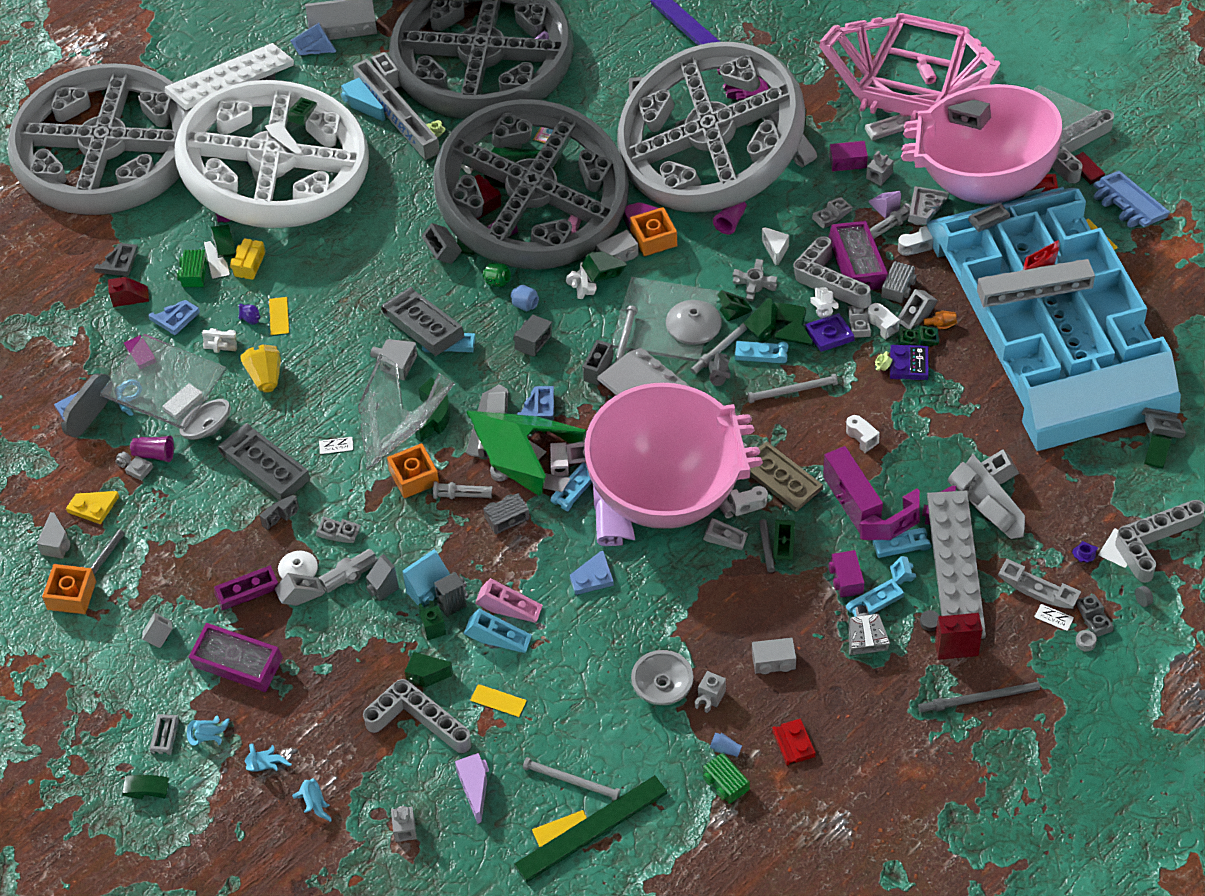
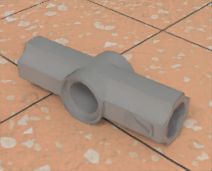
(348, 570)

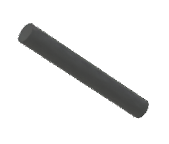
(767, 546)
(107, 551)

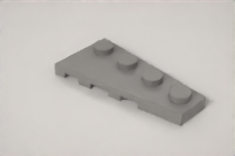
(926, 204)

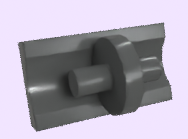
(719, 369)

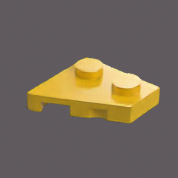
(92, 505)

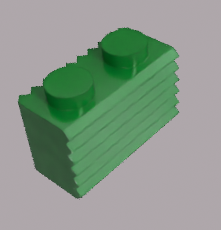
(193, 268)
(725, 778)

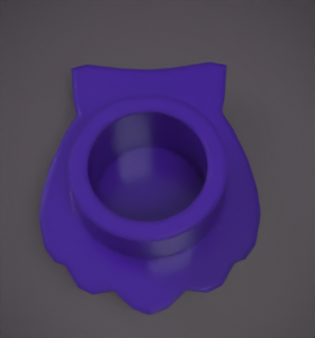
(249, 313)
(1085, 552)

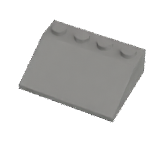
(635, 370)

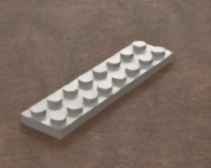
(954, 554)

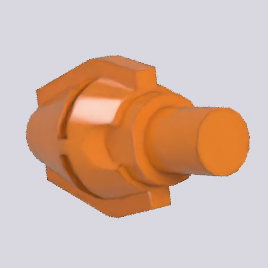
(942, 320)

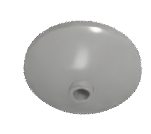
(693, 322)
(207, 420)
(662, 668)

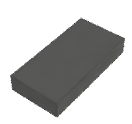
(989, 217)

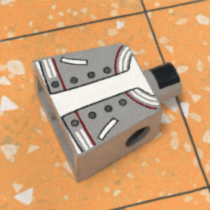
(866, 633)

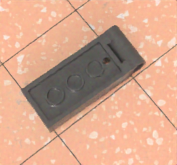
(423, 321)
(264, 462)

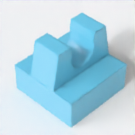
(902, 570)

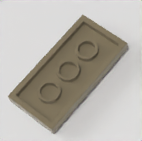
(784, 478)

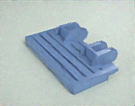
(1127, 195)

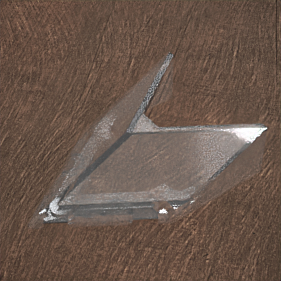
(382, 413)

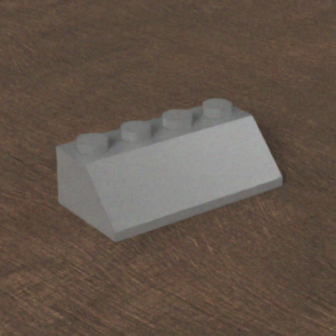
(343, 17)

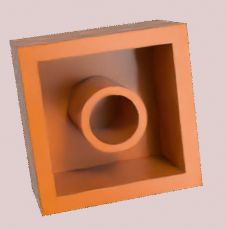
(653, 231)
(412, 470)
(69, 589)

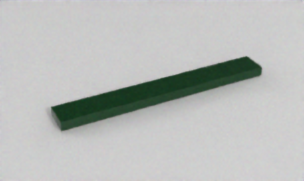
(590, 829)

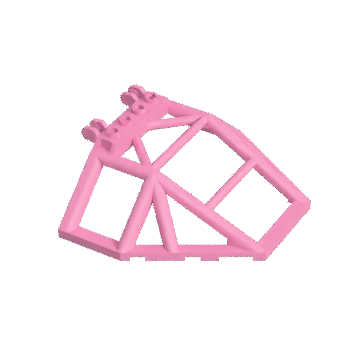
(883, 97)

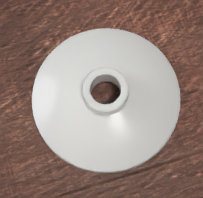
(307, 564)

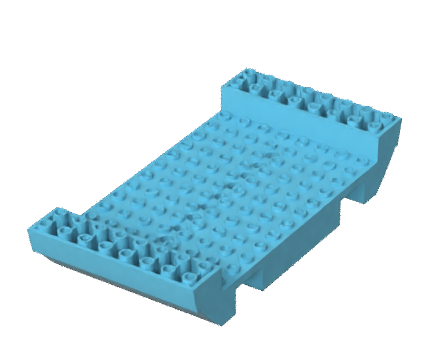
(1121, 362)

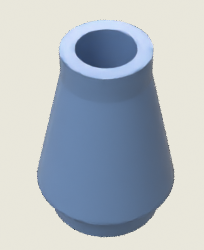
(725, 745)

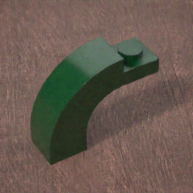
(438, 419)

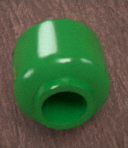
(496, 274)

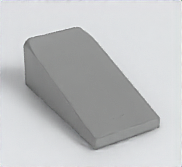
(725, 535)

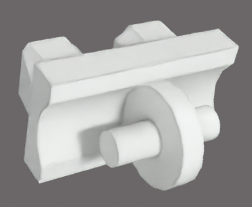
(580, 280)
(824, 302)
(219, 340)

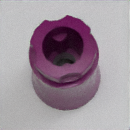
(728, 218)
(153, 447)

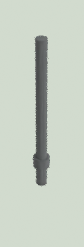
(940, 704)

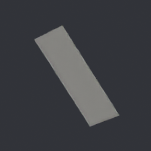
(555, 482)

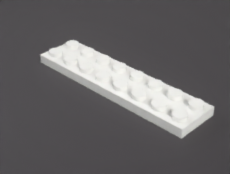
(244, 68)

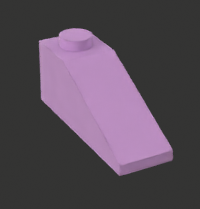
(474, 781)

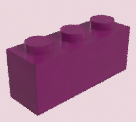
(245, 588)

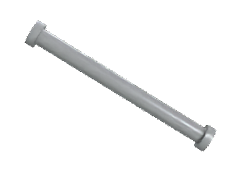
(632, 311)
(792, 388)
(529, 764)

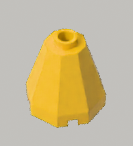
(263, 366)

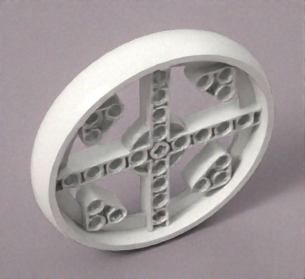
(312, 196)

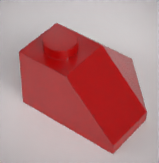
(1043, 257)

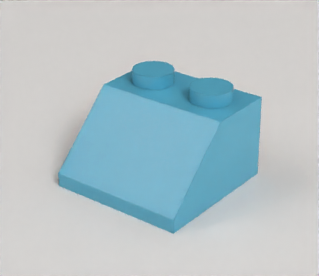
(421, 575)

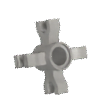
(754, 280)

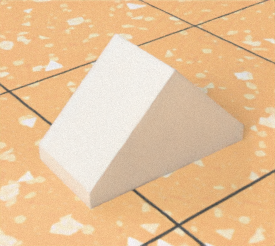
(775, 243)

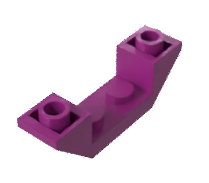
(877, 529)

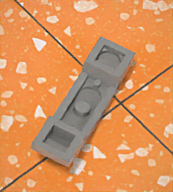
(1038, 588)

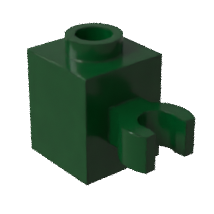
(432, 621)

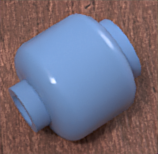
(524, 298)

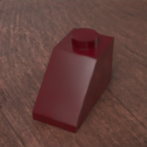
(127, 291)

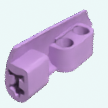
(610, 525)

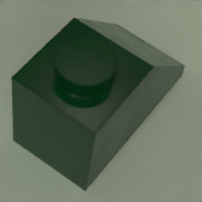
(602, 266)
(763, 321)
(427, 670)

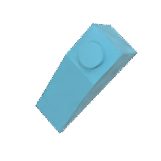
(361, 99)
(496, 632)

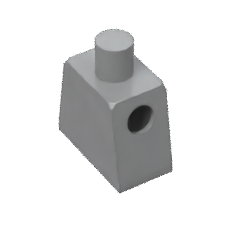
(400, 352)

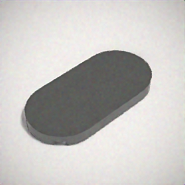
(85, 406)

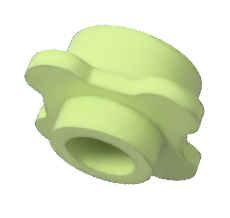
(436, 128)
(883, 361)

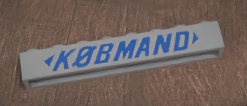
(398, 110)

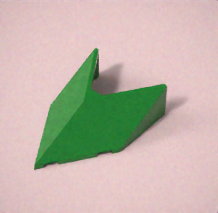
(509, 449)

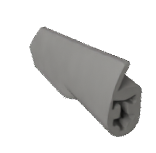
(491, 401)
(988, 497)

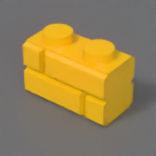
(248, 258)

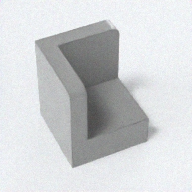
(157, 630)

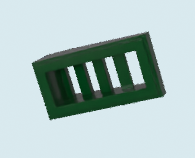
(301, 111)

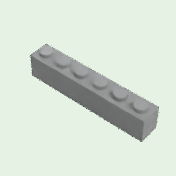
(1035, 283)

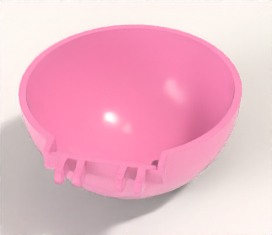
(989, 163)
(667, 454)

